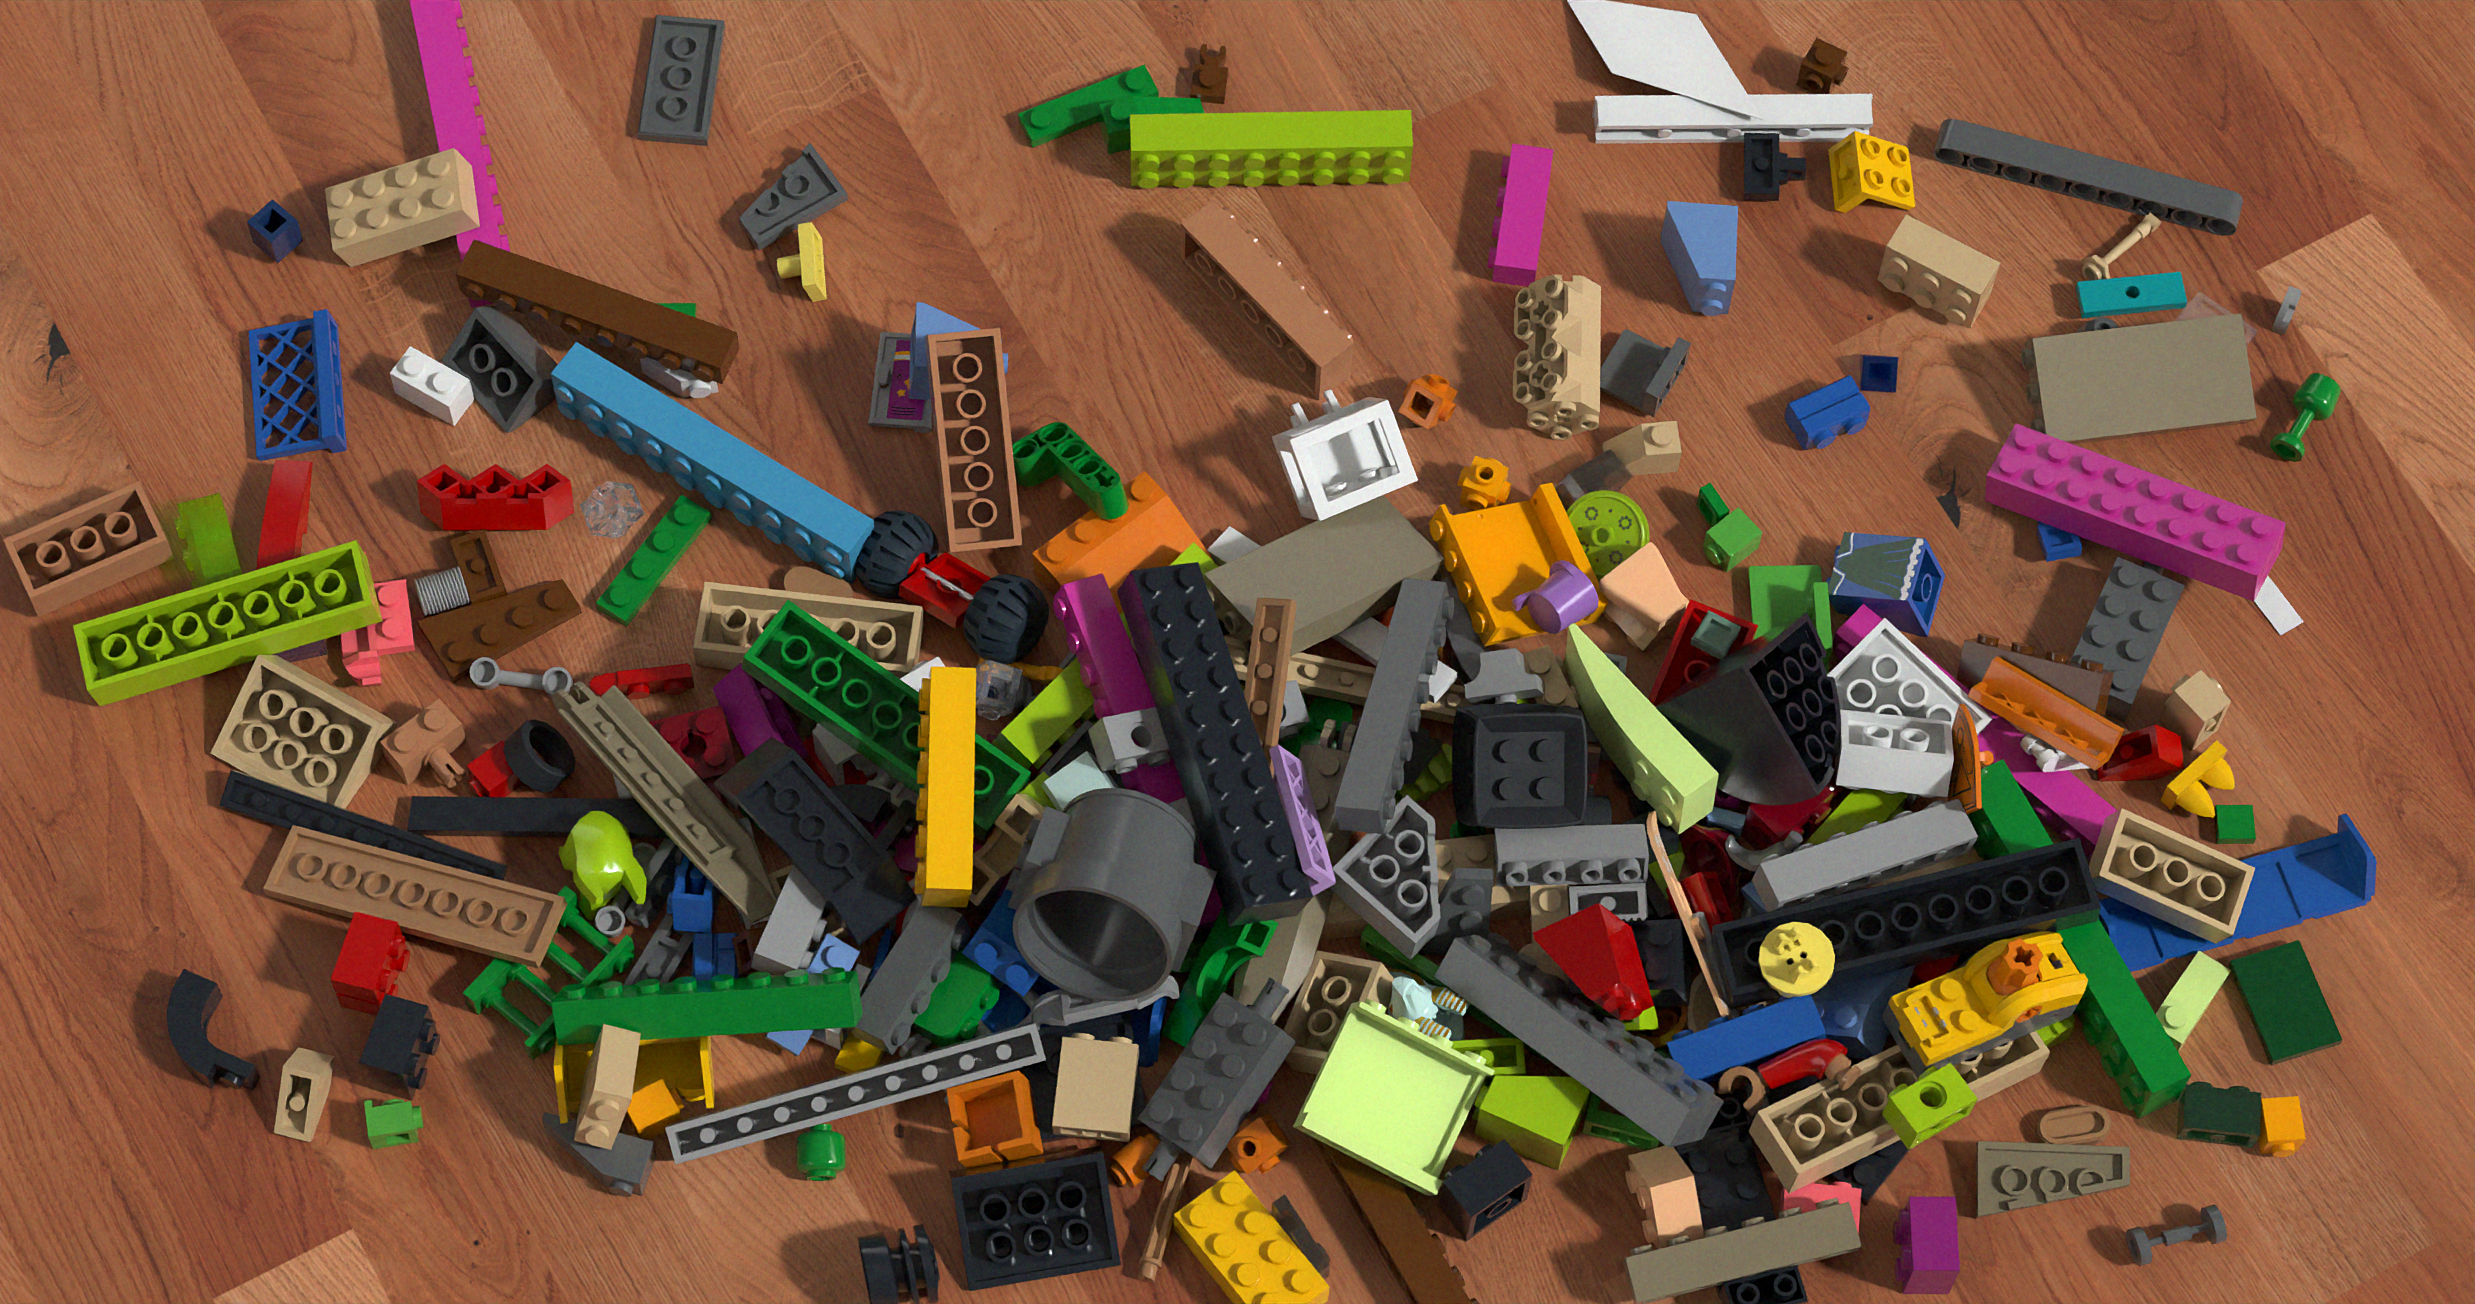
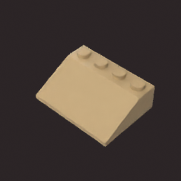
(302, 733)

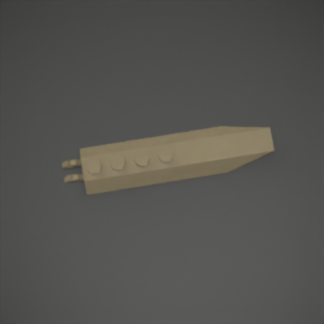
(671, 795)
(1297, 937)

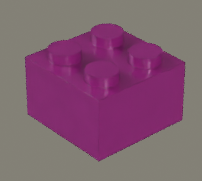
(1927, 1245)

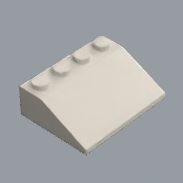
(1897, 679)

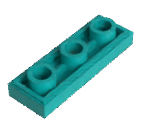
(2149, 294)

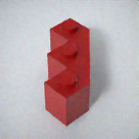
(495, 499)

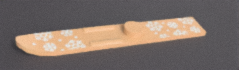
(1693, 926)

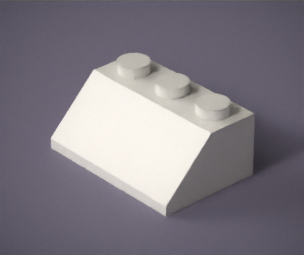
(1894, 754)

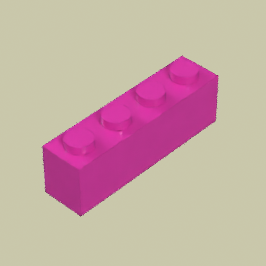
(1522, 215)

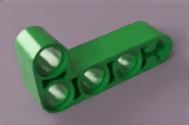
(1063, 453)

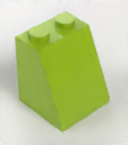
(1532, 1114)

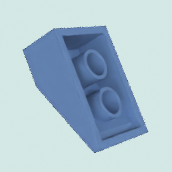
(1855, 1008)

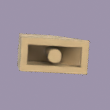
(1648, 448)
(303, 1093)

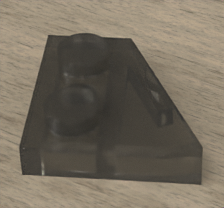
(1295, 1228)

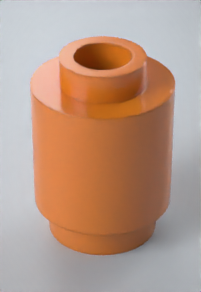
(1129, 1160)

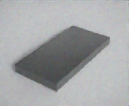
(681, 80)

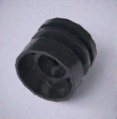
(900, 1267)

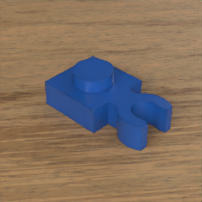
(2057, 543)

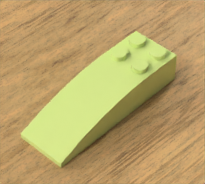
(1639, 738)

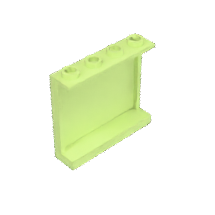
(1392, 1096)

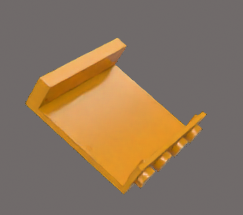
(1506, 554)

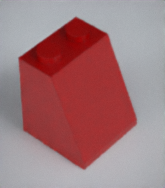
(1600, 959)

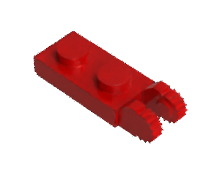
(643, 681)

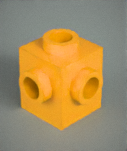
(1484, 484)

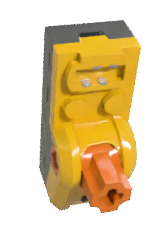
(1987, 1003)

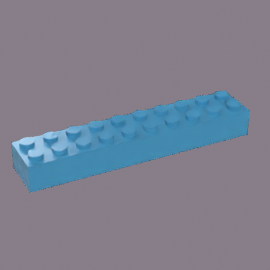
(711, 462)

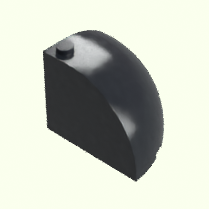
(1764, 716)

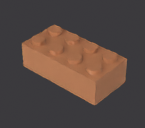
(88, 548)

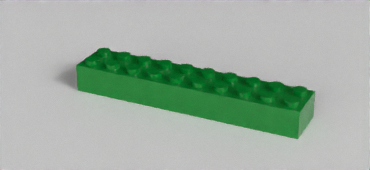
(2112, 1006)

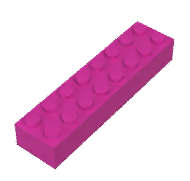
(2135, 512)

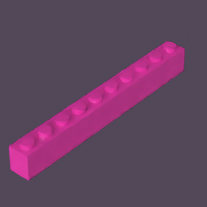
(454, 113)
(1118, 687)
(2055, 796)

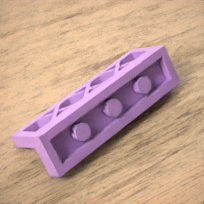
(1302, 818)

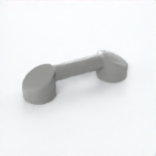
(487, 675)
(611, 919)

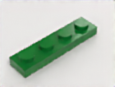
(653, 560)

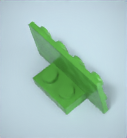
(1787, 592)

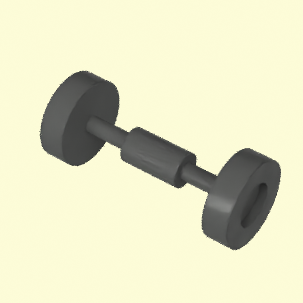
(2212, 1224)

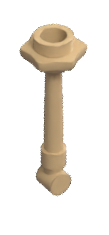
(2097, 268)

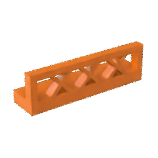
(2047, 713)

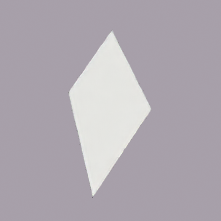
(1663, 51)

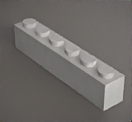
(1866, 856)

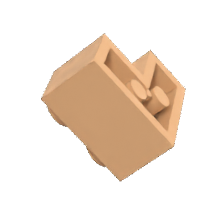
(1667, 1193)

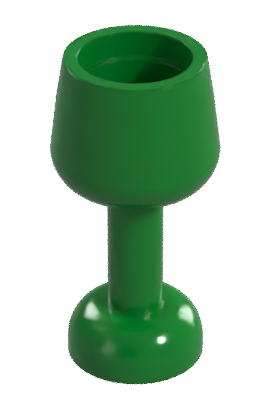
(2314, 401)

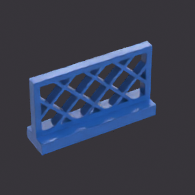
(328, 387)

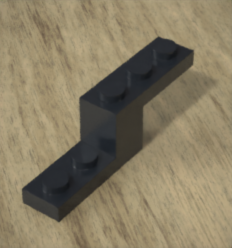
(1657, 904)

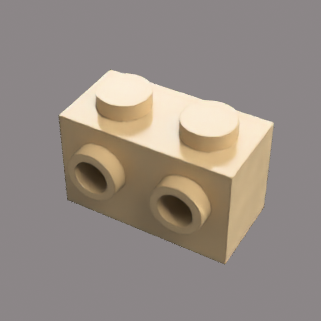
(1552, 672)
(2195, 708)

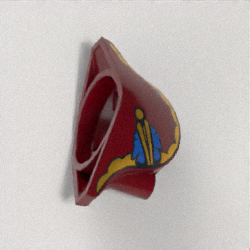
(1707, 852)

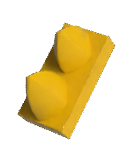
(2187, 787)

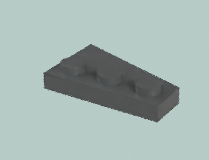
(798, 197)
(1463, 908)

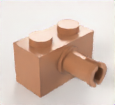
(427, 744)

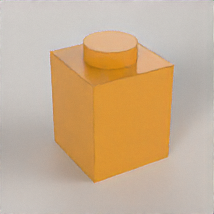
(653, 1109)
(2281, 1126)

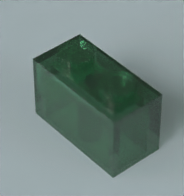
(2219, 1115)

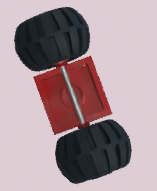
(998, 614)

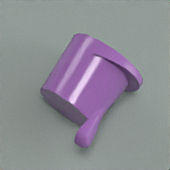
(1560, 599)

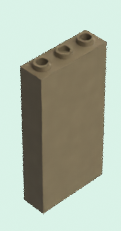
(2140, 380)
(1333, 570)

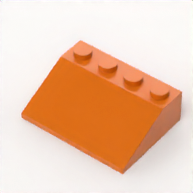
(1143, 538)

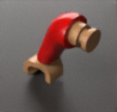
(1813, 1058)

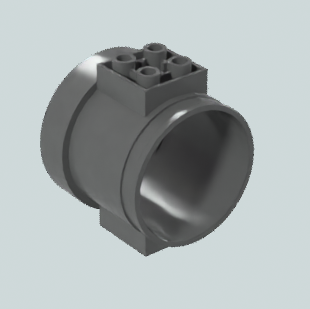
(1108, 894)

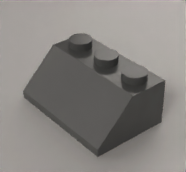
(503, 365)

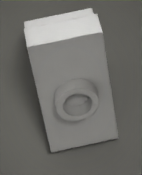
(1503, 679)

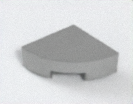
(2286, 310)

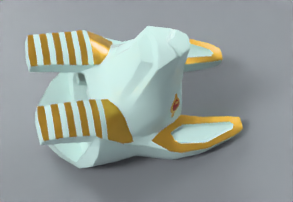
(1432, 1007)

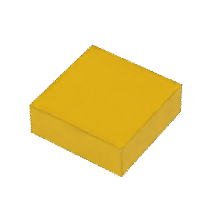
(857, 1055)

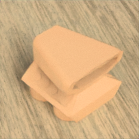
(1643, 598)

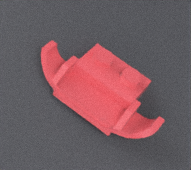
(393, 635)

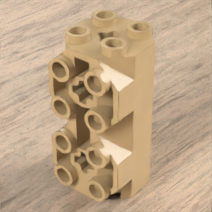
(1562, 364)

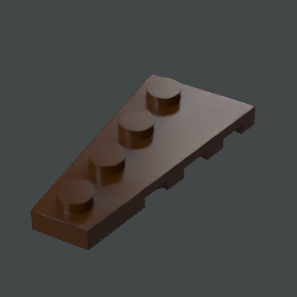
(497, 625)

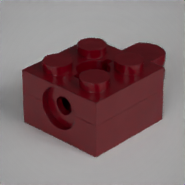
(701, 742)
(1772, 823)

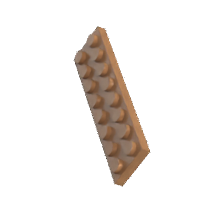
(417, 894)

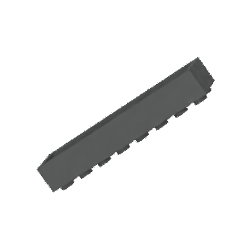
(1579, 1038)

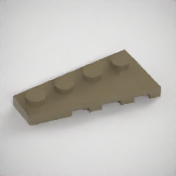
(2036, 1174)

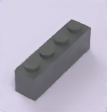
(910, 975)

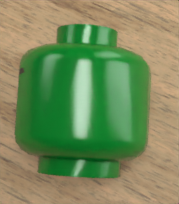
(820, 1153)

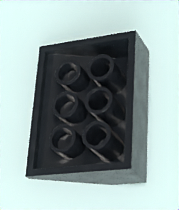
(1035, 1218)

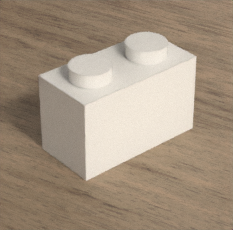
(432, 386)

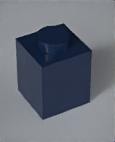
(274, 231)

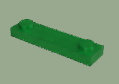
(1082, 106)

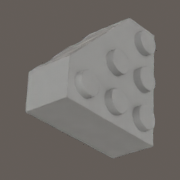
(1395, 879)

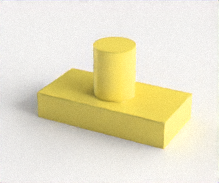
(807, 263)

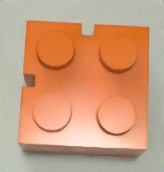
(999, 1118)

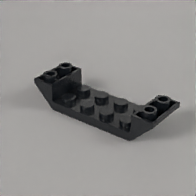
(819, 837)
(1734, 1191)

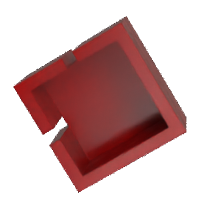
(369, 963)

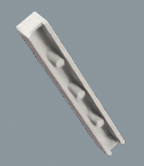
(1694, 121)

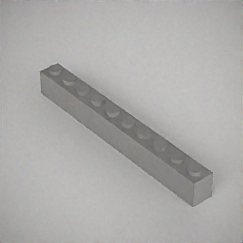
(855, 1092)

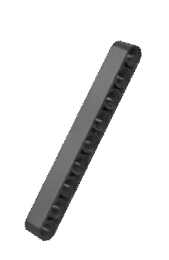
(2088, 177)

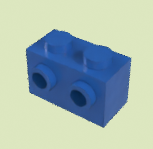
(693, 899)

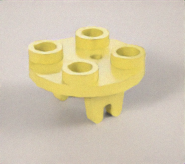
(1805, 974)

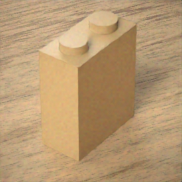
(607, 1086)
(1095, 1088)

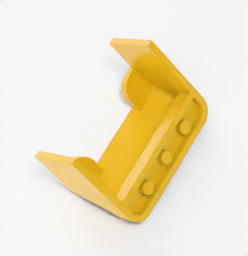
(678, 1061)

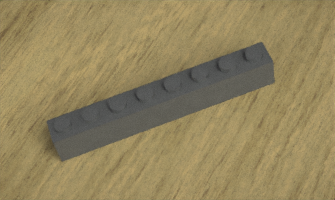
(1394, 706)

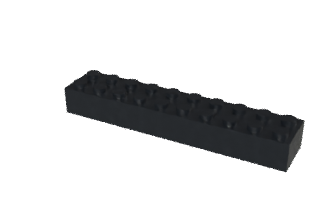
(1214, 744)
(1921, 917)

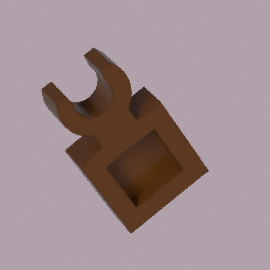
(1210, 78)

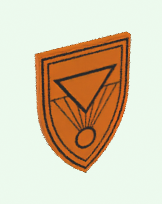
(1967, 763)

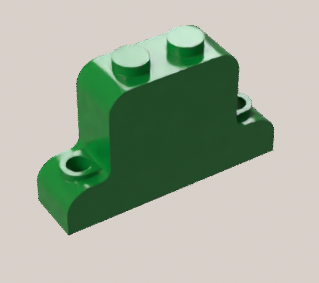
(958, 1003)

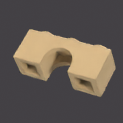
(998, 856)

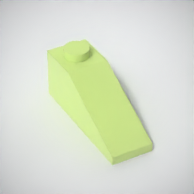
(2191, 997)

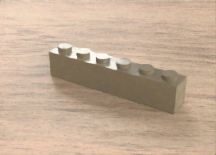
(1741, 1253)

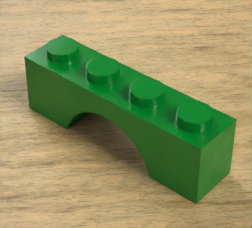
(1217, 962)

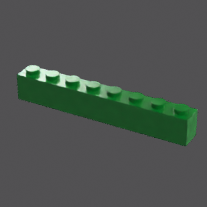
(710, 1006)

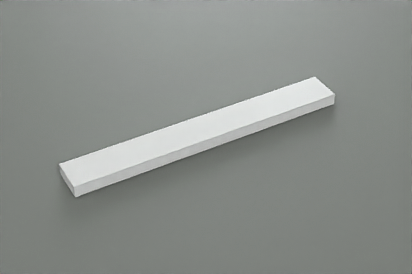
(1363, 638)

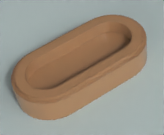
(812, 581)
(2074, 1126)

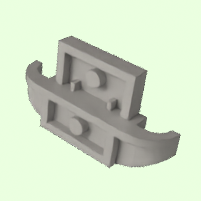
(1064, 1007)

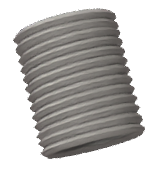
(441, 591)

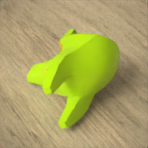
(602, 862)

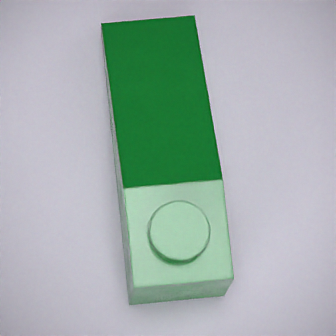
(1115, 116)

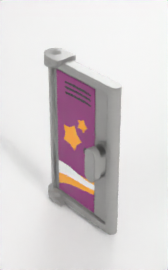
(892, 404)

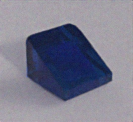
(1878, 372)

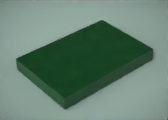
(2285, 1002)

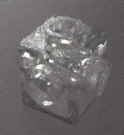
(611, 509)

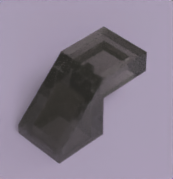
(1598, 474)

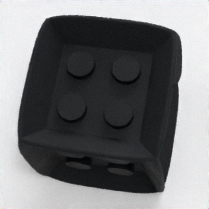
(1519, 766)

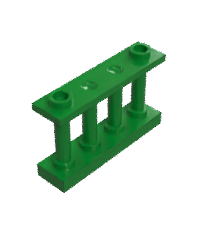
(487, 987)

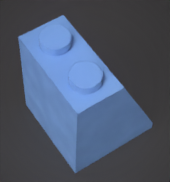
(1702, 252)
(926, 322)

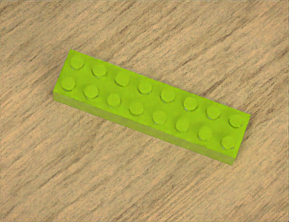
(1270, 148)
(227, 623)

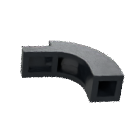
(188, 1016)

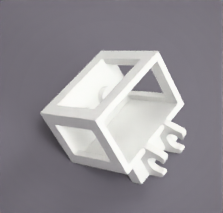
(1343, 456)

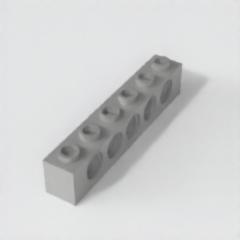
(1117, 750)

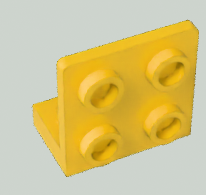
(1870, 169)

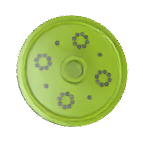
(1608, 528)

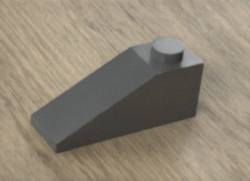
(621, 1168)

